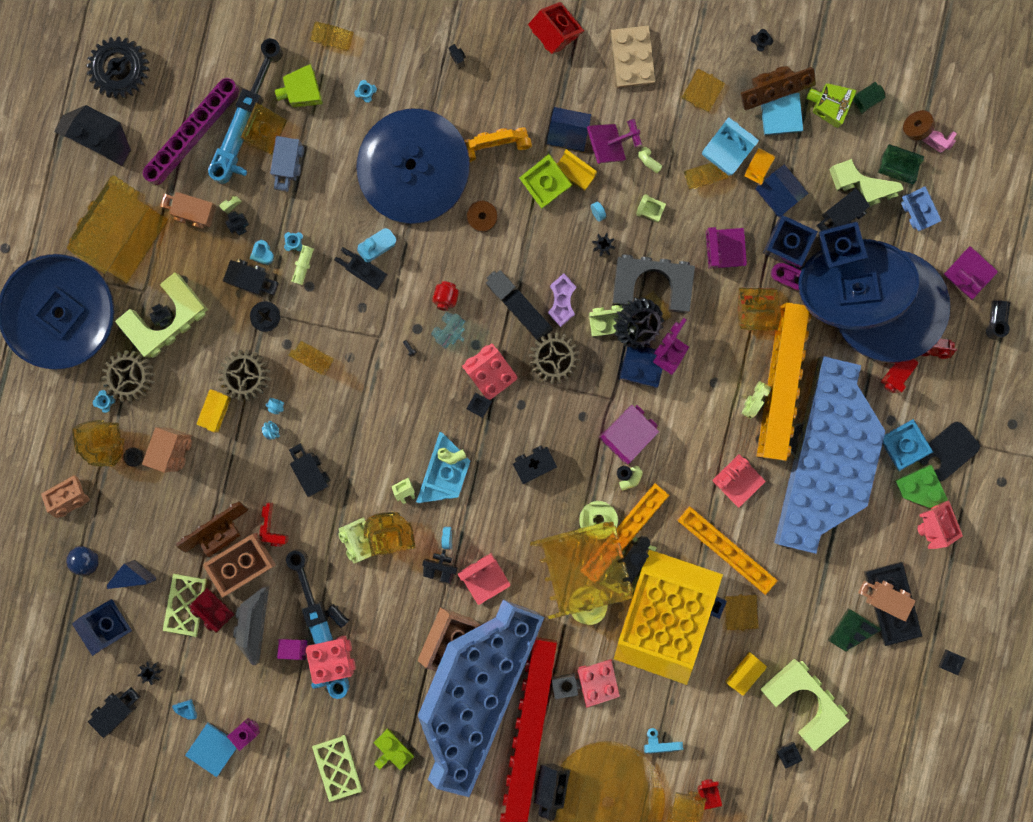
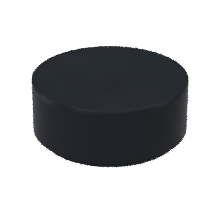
(133, 457)

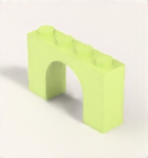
(187, 311)
(829, 716)

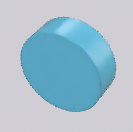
(598, 211)

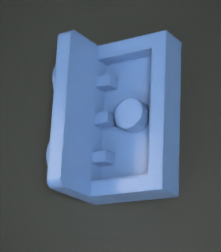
(921, 209)

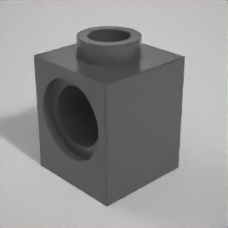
(500, 285)
(561, 693)

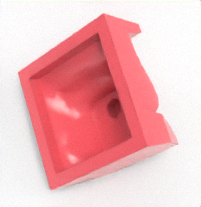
(940, 526)

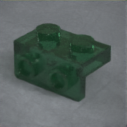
(900, 164)

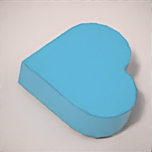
(261, 253)
(447, 538)

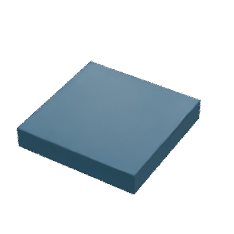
(906, 445)
(211, 749)

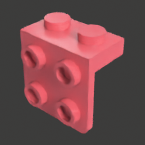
(490, 371)
(330, 660)

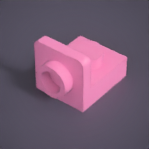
(938, 142)

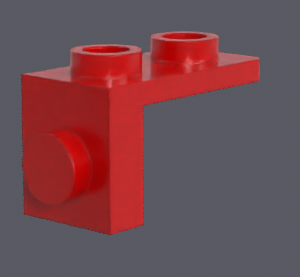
(897, 375)
(275, 539)

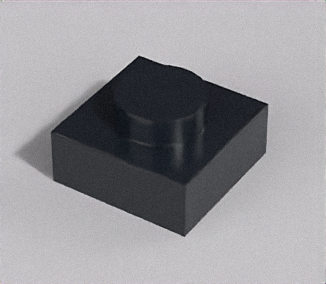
(457, 55)
(479, 405)
(951, 662)
(789, 755)

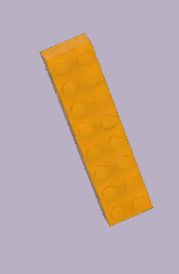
(783, 378)

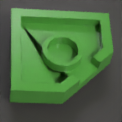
(922, 487)

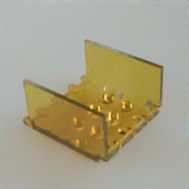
(116, 230)
(585, 568)

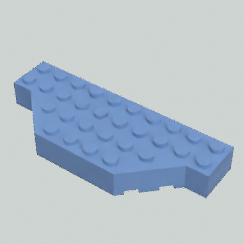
(833, 457)
(473, 694)

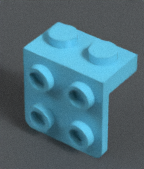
(729, 146)

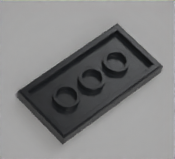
(892, 628)

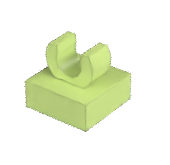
(403, 490)

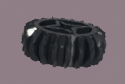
(638, 334)

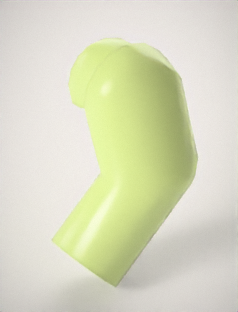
(648, 161)
(449, 457)
(634, 480)

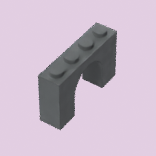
(678, 275)

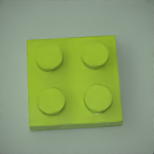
(545, 181)

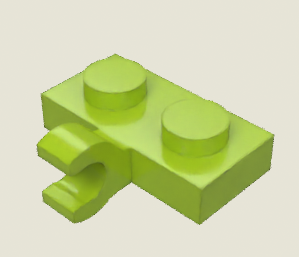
(393, 750)

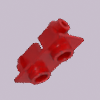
(943, 349)

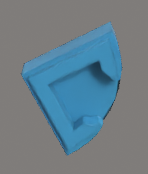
(185, 709)

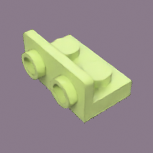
(603, 320)
(353, 537)

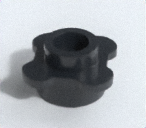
(762, 34)

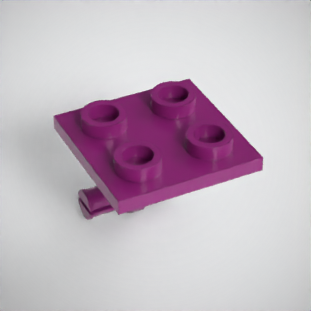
(608, 144)
(970, 272)

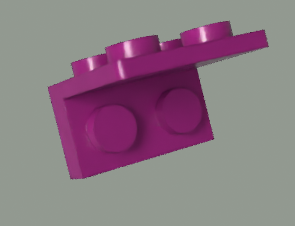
(725, 248)
(672, 351)

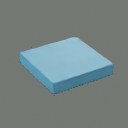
(782, 115)

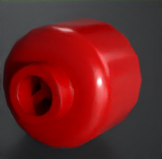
(445, 295)

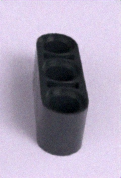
(527, 315)

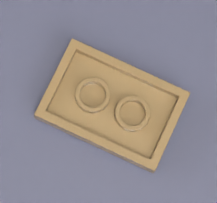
(632, 56)

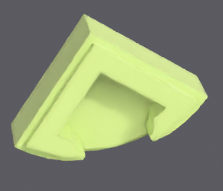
(229, 206)

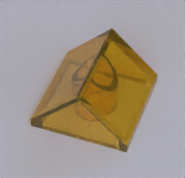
(263, 128)

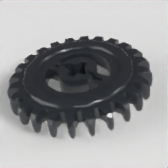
(129, 80)

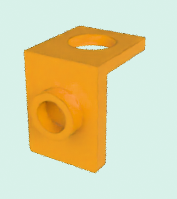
(759, 166)

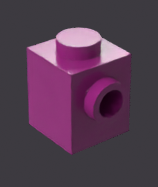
(292, 649)
(244, 733)

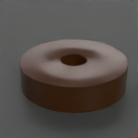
(921, 118)
(474, 212)

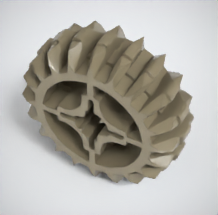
(550, 342)
(227, 372)
(123, 379)

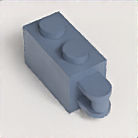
(286, 161)

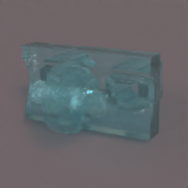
(451, 332)

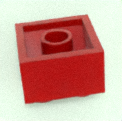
(555, 27)

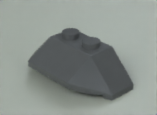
(251, 625)

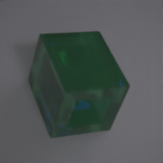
(869, 97)

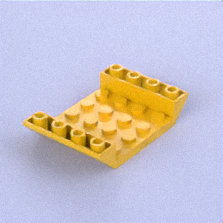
(668, 616)

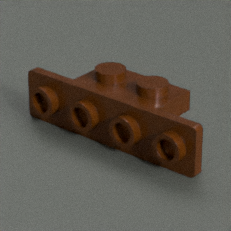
(777, 85)
(216, 532)

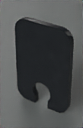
(953, 448)

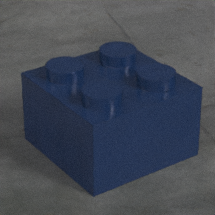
(790, 242)

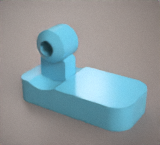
(376, 245)
(654, 747)

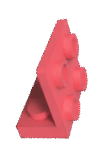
(484, 578)

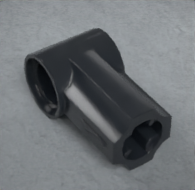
(998, 317)

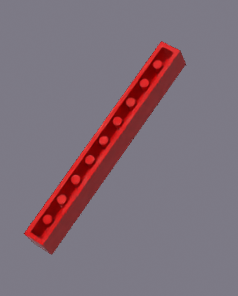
(529, 731)

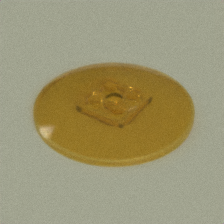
(614, 772)

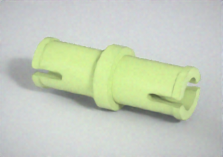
(302, 265)

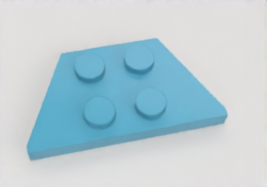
(442, 479)

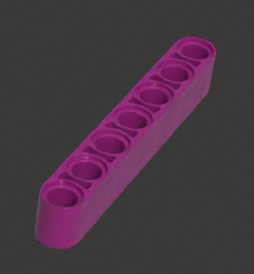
(181, 134)

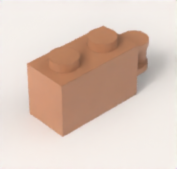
(189, 209)
(885, 598)

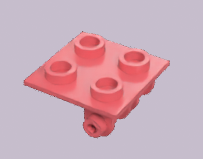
(738, 480)
(598, 683)

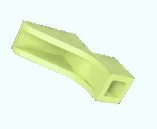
(872, 189)

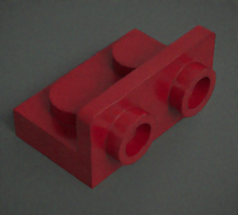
(211, 610)

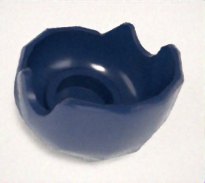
(82, 561)

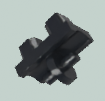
(448, 570)

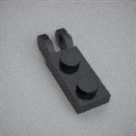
(363, 270)

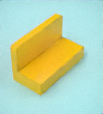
(576, 170)
(214, 410)
(746, 674)

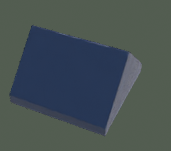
(568, 129)
(781, 190)
(131, 575)

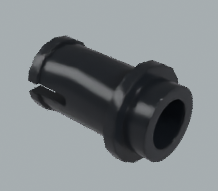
(628, 475)
(337, 615)

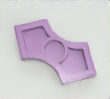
(562, 291)

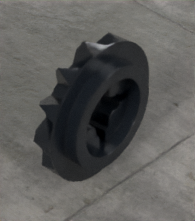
(256, 318)

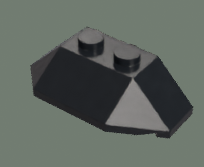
(96, 133)

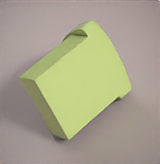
(650, 208)

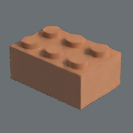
(167, 450)
(239, 564)
(445, 629)

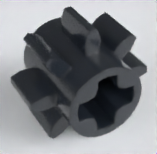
(237, 223)
(608, 242)
(161, 315)
(149, 677)

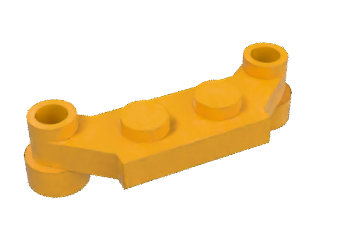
(500, 137)

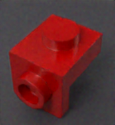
(710, 791)

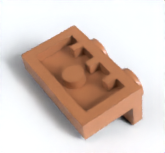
(64, 497)

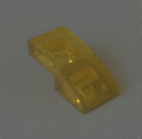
(331, 35)
(704, 175)

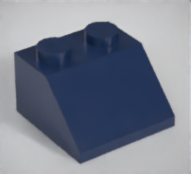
(842, 245)
(639, 367)
(101, 627)

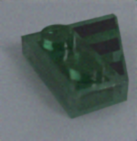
(852, 630)

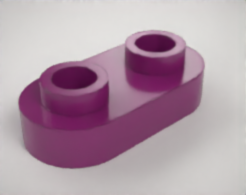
(788, 277)

